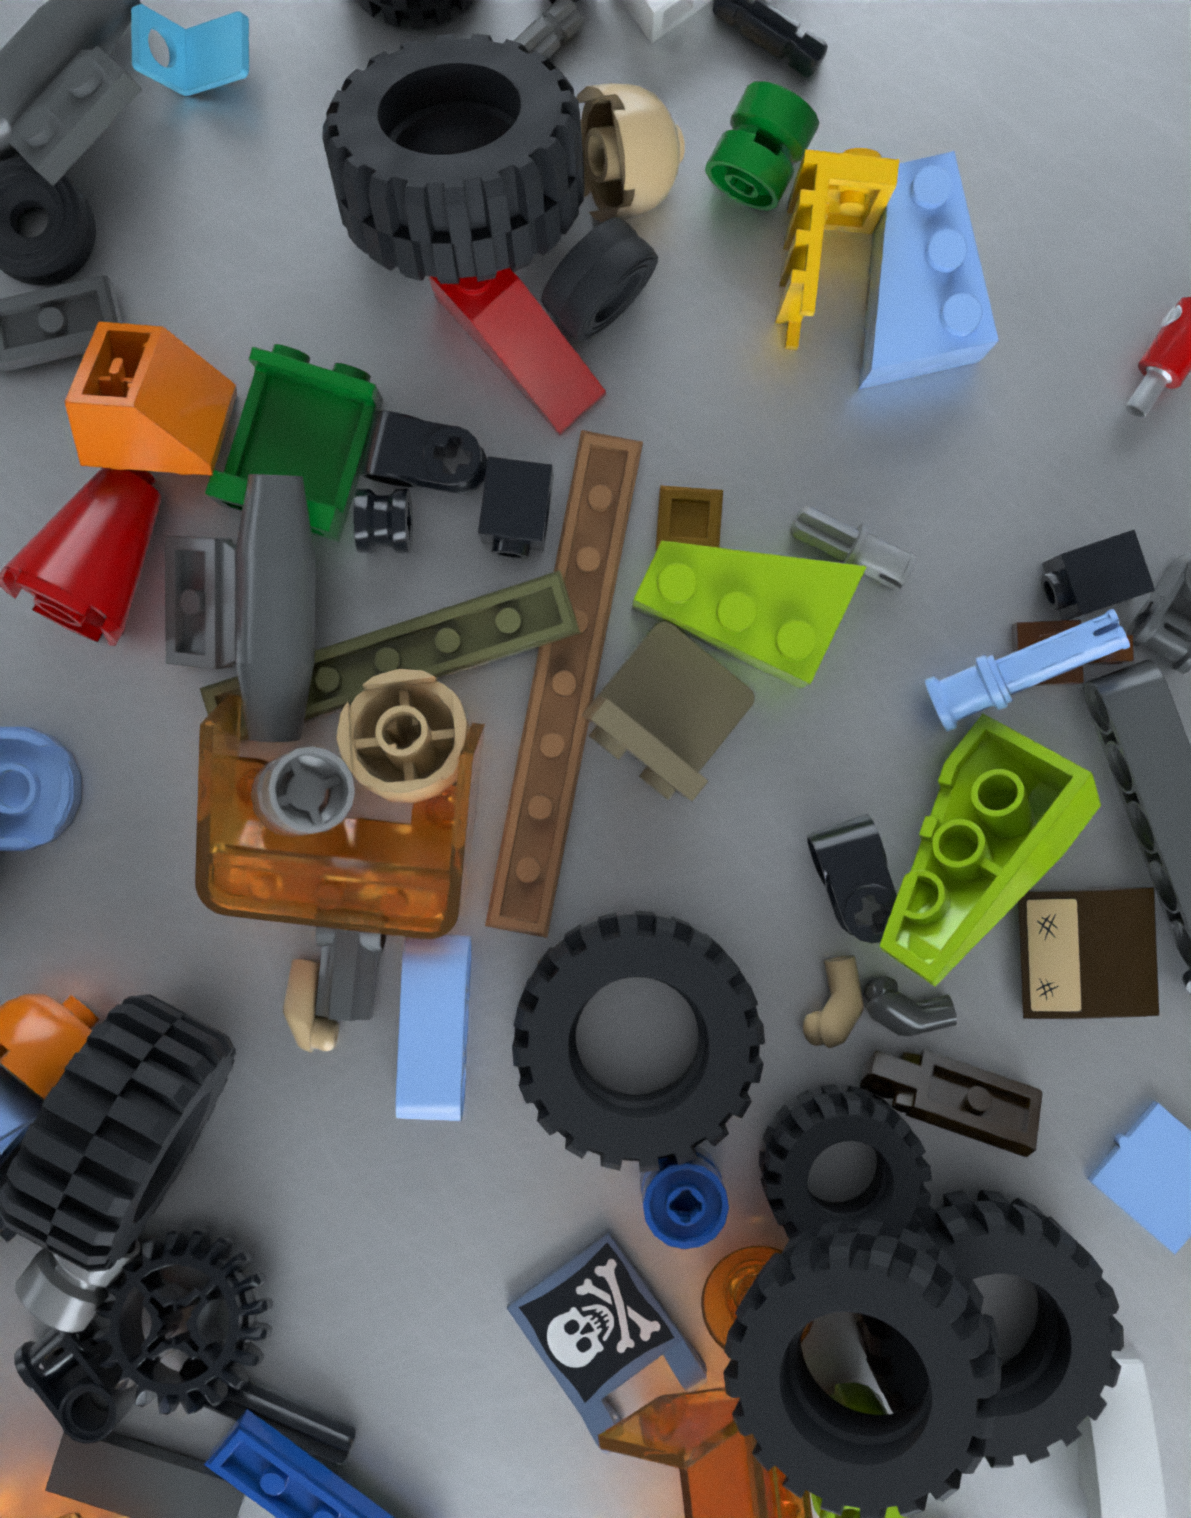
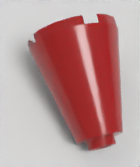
(90, 555)

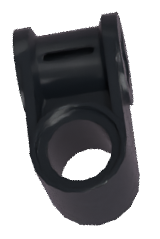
(412, 454)
(852, 867)
(70, 1378)

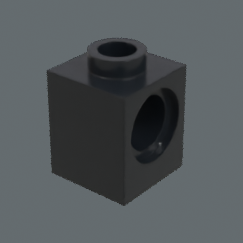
(515, 506)
(1096, 576)

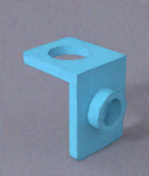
(199, 55)

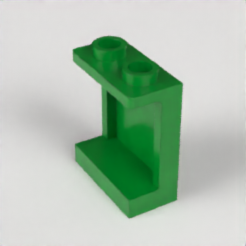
(301, 425)

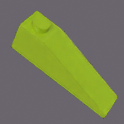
(991, 836)

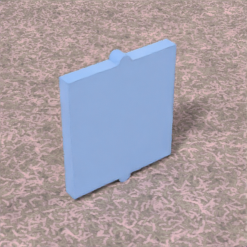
(1152, 1176)

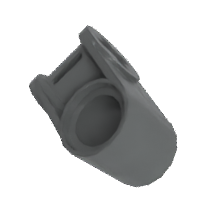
(1166, 616)

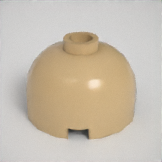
(627, 149)
(403, 736)

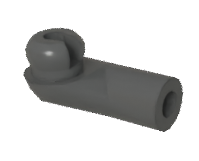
(904, 1015)

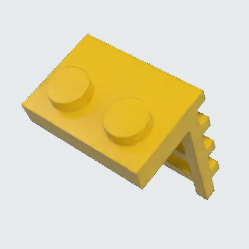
(829, 193)

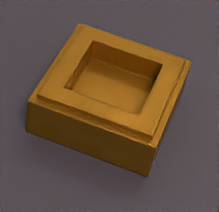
(689, 516)

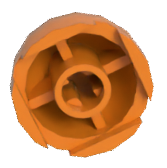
(42, 1037)

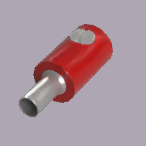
(1165, 360)

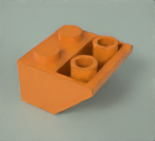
(147, 403)

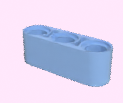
(433, 1028)

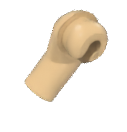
(300, 1009)
(842, 1009)

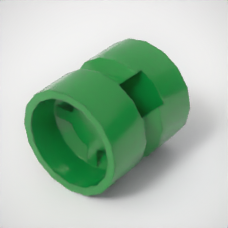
(766, 138)

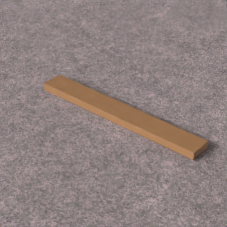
(564, 688)

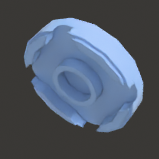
(39, 790)

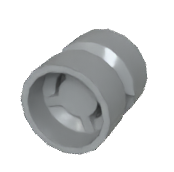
(303, 792)
(65, 1293)

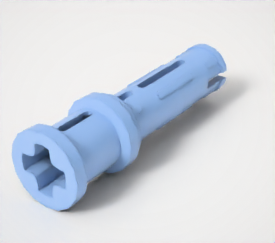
(994, 681)

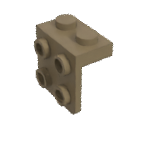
(669, 710)

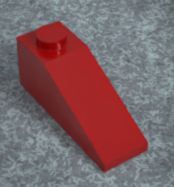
(523, 344)

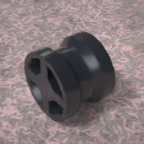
(383, 520)

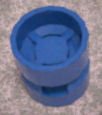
(685, 1201)

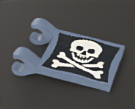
(600, 1328)

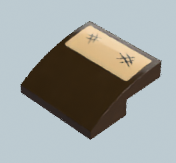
(1089, 953)

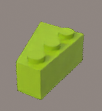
(751, 604)

